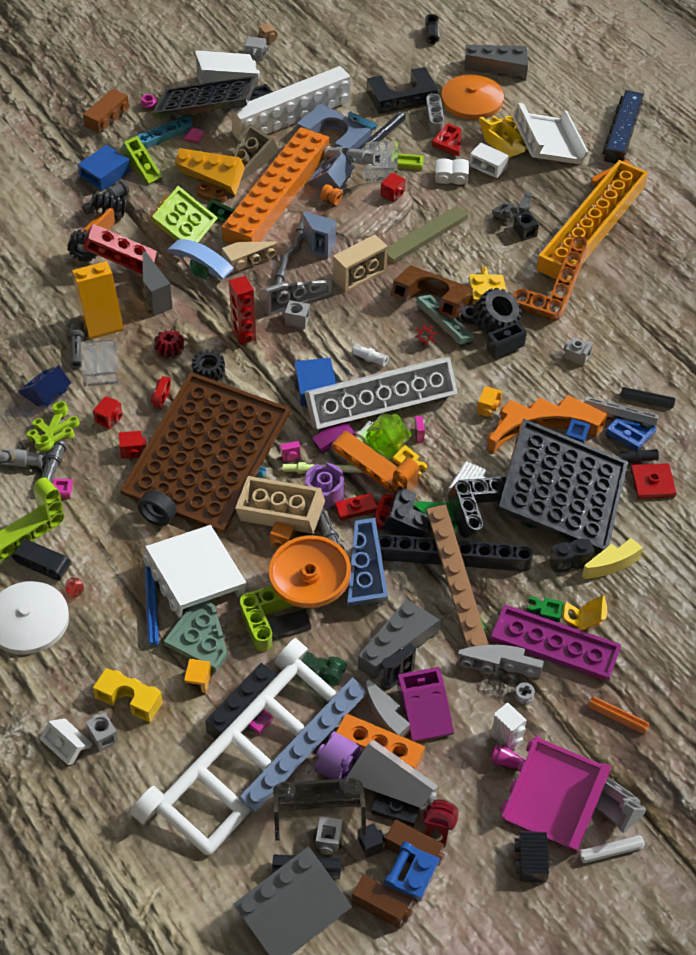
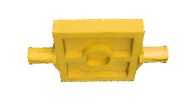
(484, 282)

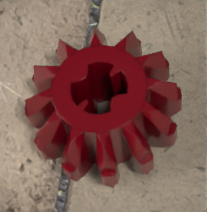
(169, 343)

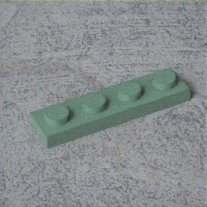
(450, 326)

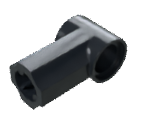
(431, 28)

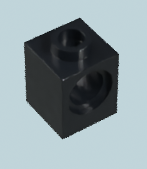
(525, 226)

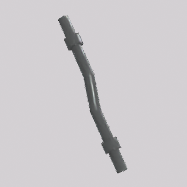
(281, 274)

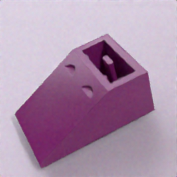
(425, 704)

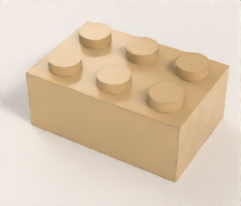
(360, 263)

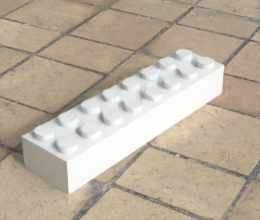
(293, 102)
(380, 392)

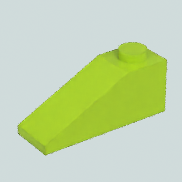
(140, 160)

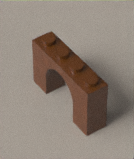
(416, 280)
(384, 901)

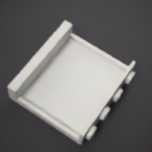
(550, 136)
(193, 568)

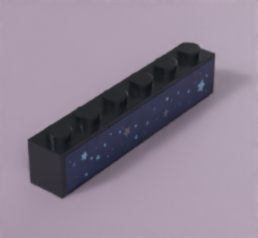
(623, 126)

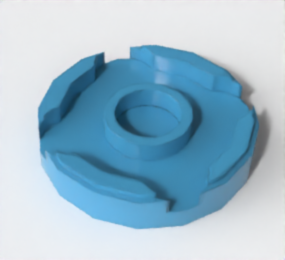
(362, 120)

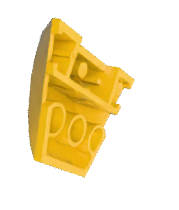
(503, 135)

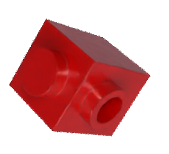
(392, 187)
(107, 412)
(131, 444)

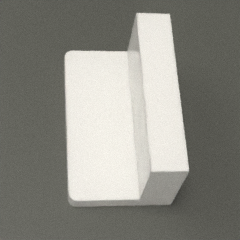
(64, 740)

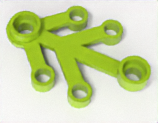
(46, 442)

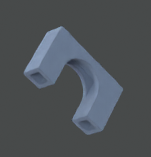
(325, 119)

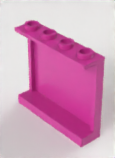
(555, 793)

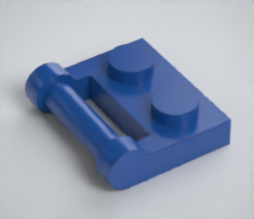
(419, 874)

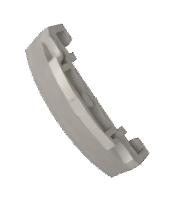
(620, 805)

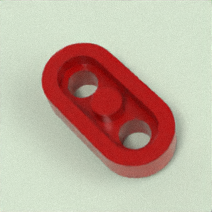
(162, 390)
(381, 510)

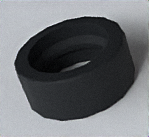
(165, 511)

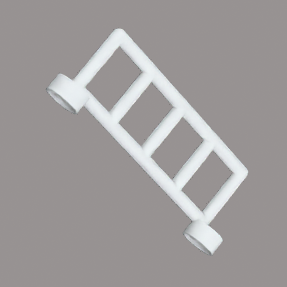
(153, 800)

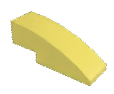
(613, 560)

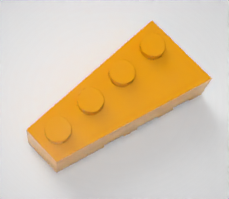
(211, 168)

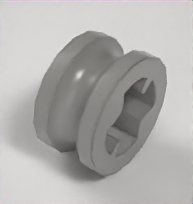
(520, 689)

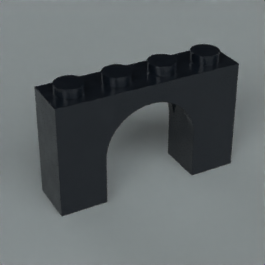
(390, 100)

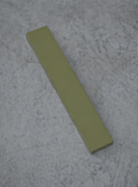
(426, 233)

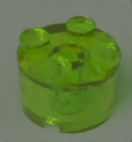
(388, 434)

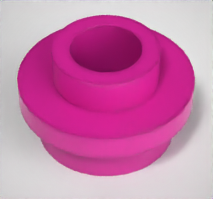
(148, 101)

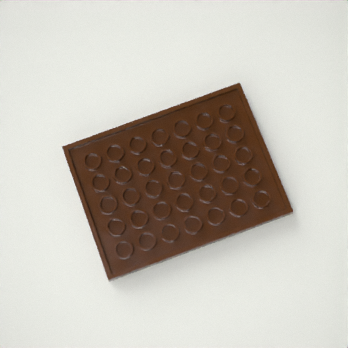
(207, 450)

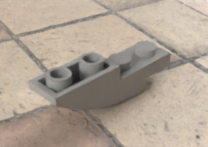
(492, 657)

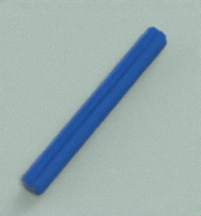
(151, 608)

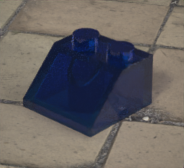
(46, 386)

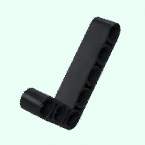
(464, 499)

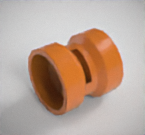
(330, 194)

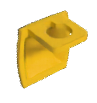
(588, 615)

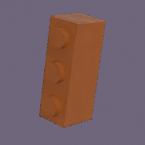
(106, 111)

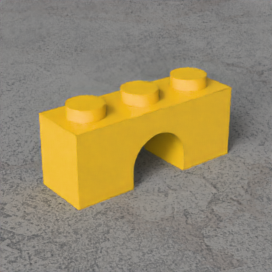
(114, 685)

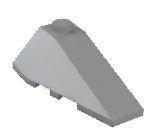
(277, 296)

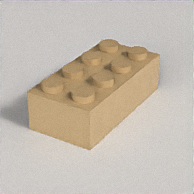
(282, 502)

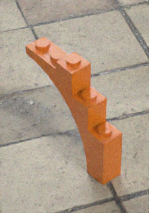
(546, 415)

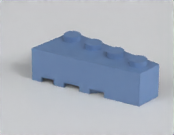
(367, 572)

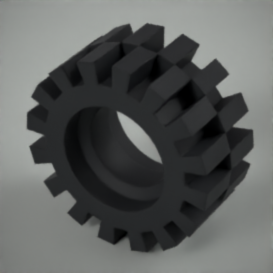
(76, 249)
(209, 358)

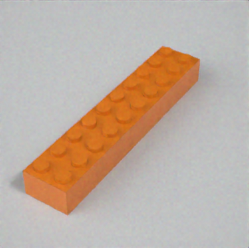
(276, 188)

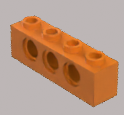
(353, 728)

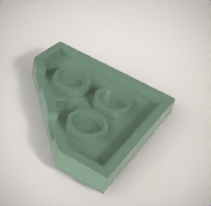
(199, 635)

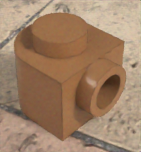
(267, 32)

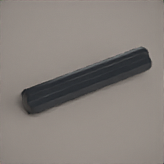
(648, 397)

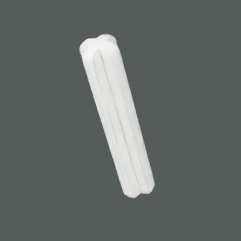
(611, 849)

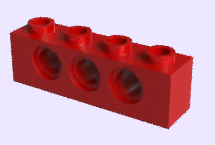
(116, 248)
(242, 310)

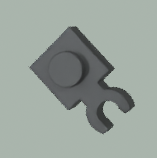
(525, 203)
(505, 210)

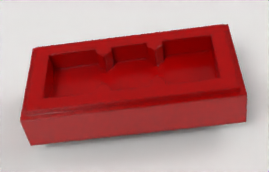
(355, 506)

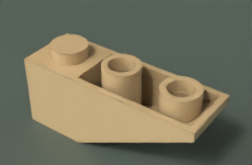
(245, 254)

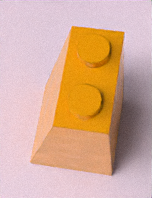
(97, 300)

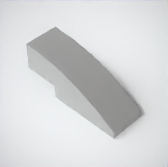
(386, 711)

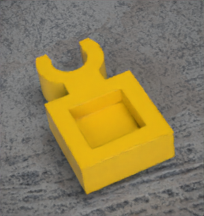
(407, 452)

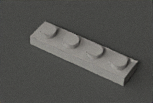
(628, 414)

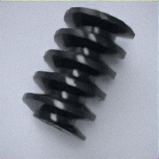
(105, 203)

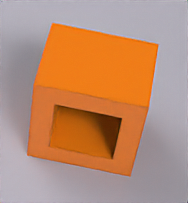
(281, 534)

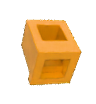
(489, 401)

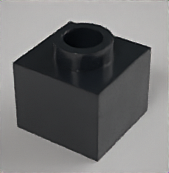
(371, 842)

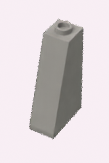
(391, 776)

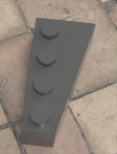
(497, 59)
(405, 626)

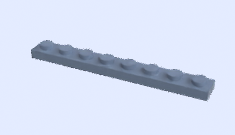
(302, 745)

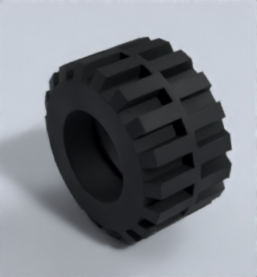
(496, 301)

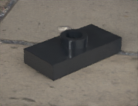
(395, 809)

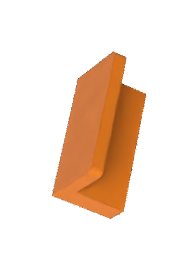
(103, 220)

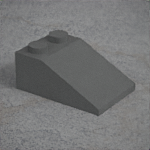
(156, 288)

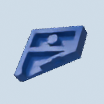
(630, 433)

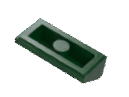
(220, 210)

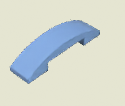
(216, 264)

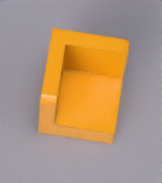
(198, 673)

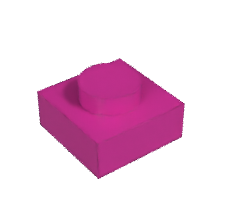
(290, 451)

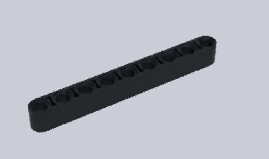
(496, 555)

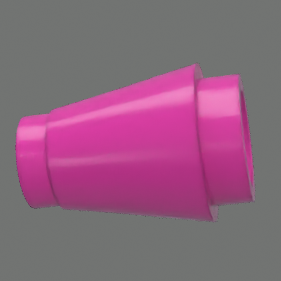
(505, 757)

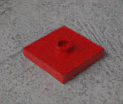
(653, 481)

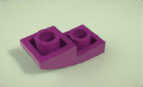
(329, 435)

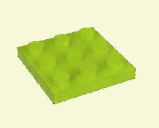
(183, 217)

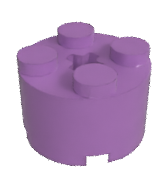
(329, 479)
(337, 757)

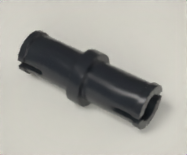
(639, 455)

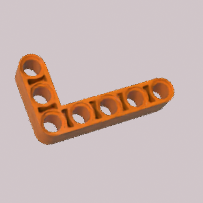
(560, 285)
(376, 465)

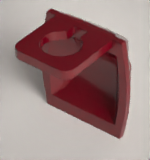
(440, 815)

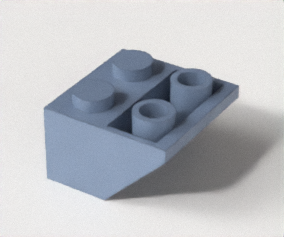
(319, 234)

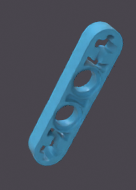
(180, 125)

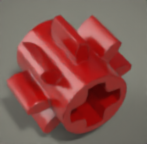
(422, 339)

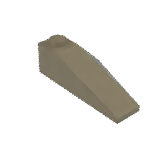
(254, 149)

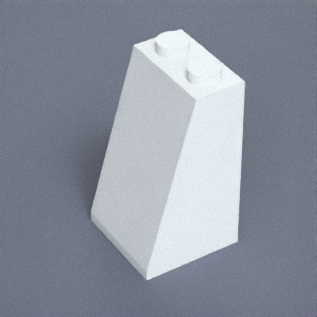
(224, 66)

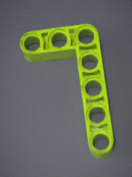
(37, 522)
(256, 613)

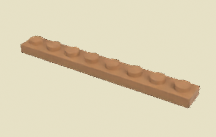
(456, 576)

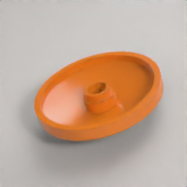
(472, 97)
(310, 571)

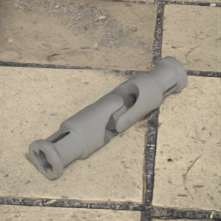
(357, 156)
(23, 459)

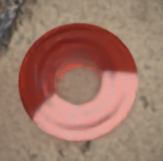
(74, 587)

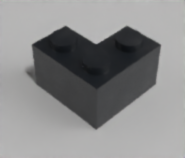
(401, 516)

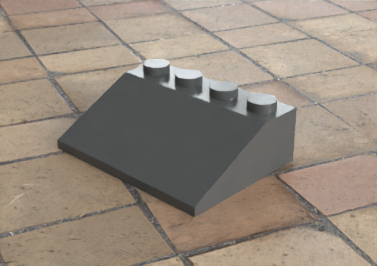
(293, 905)

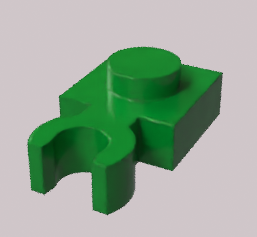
(548, 609)

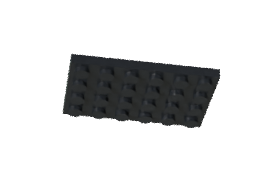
(205, 97)

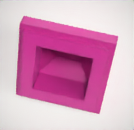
(194, 135)

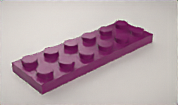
(556, 642)

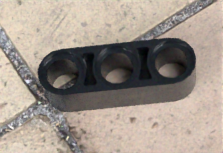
(41, 559)

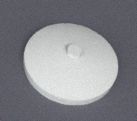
(31, 617)

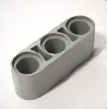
(434, 114)

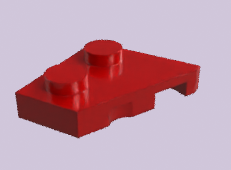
(448, 139)

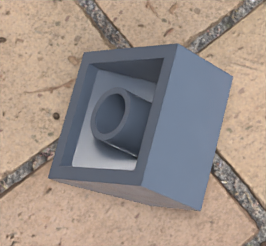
(332, 172)

